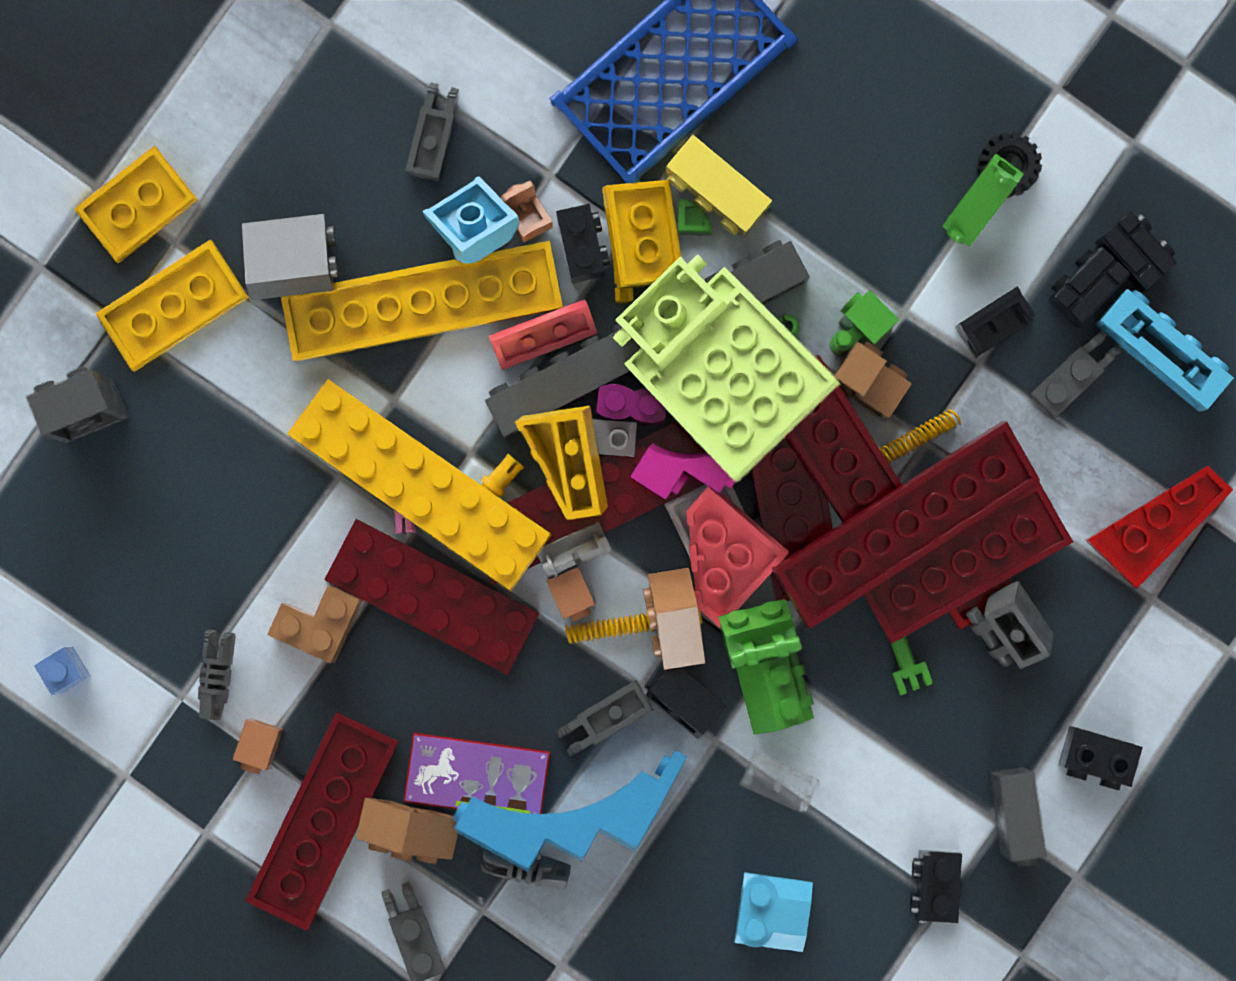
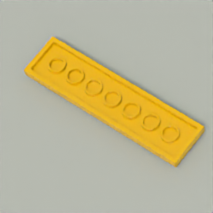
(422, 301)
(419, 485)

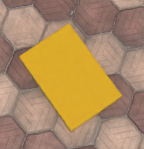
(136, 204)
(641, 231)

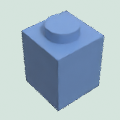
(62, 670)

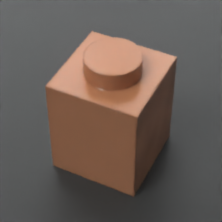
(571, 594)
(257, 745)

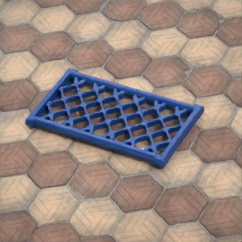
(561, 99)

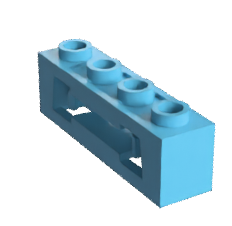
(1184, 347)

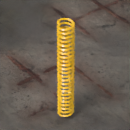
(947, 424)
(608, 628)

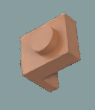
(531, 213)

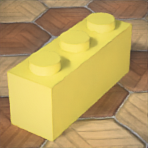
(717, 187)

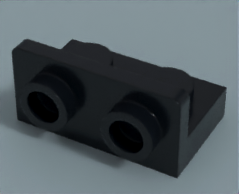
(937, 886)

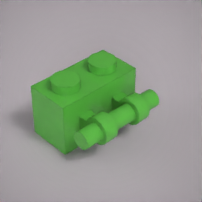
(864, 321)
(759, 633)
(775, 694)

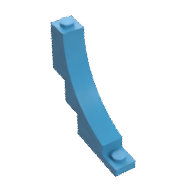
(620, 817)

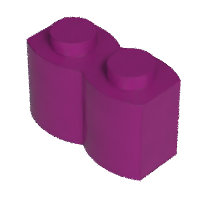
(621, 404)

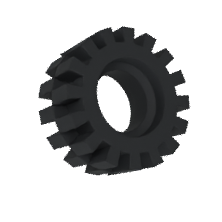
(1020, 147)

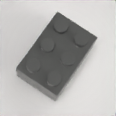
(76, 405)

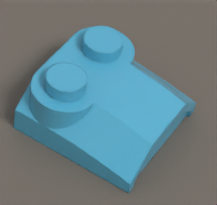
(473, 221)
(773, 912)

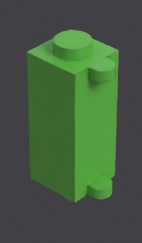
(982, 201)

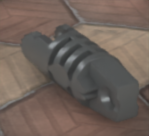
(215, 674)
(543, 873)

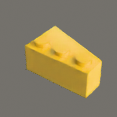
(569, 458)

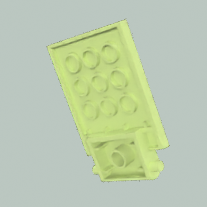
(721, 364)

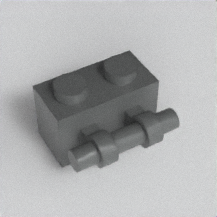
(1012, 627)

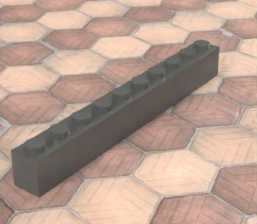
(603, 360)

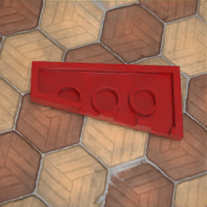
(1155, 529)

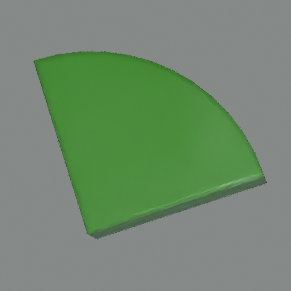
(692, 219)

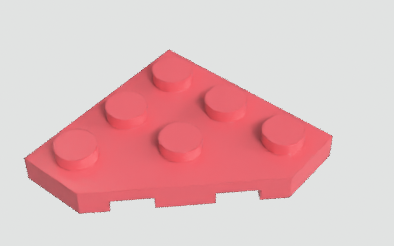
(727, 554)

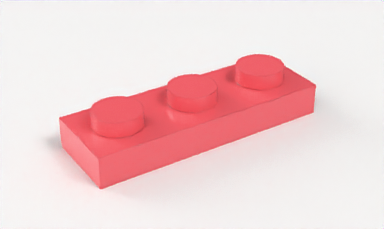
(543, 334)

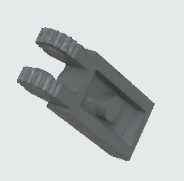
(432, 136)
(1073, 376)
(608, 716)
(413, 936)

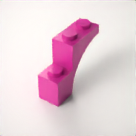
(664, 469)

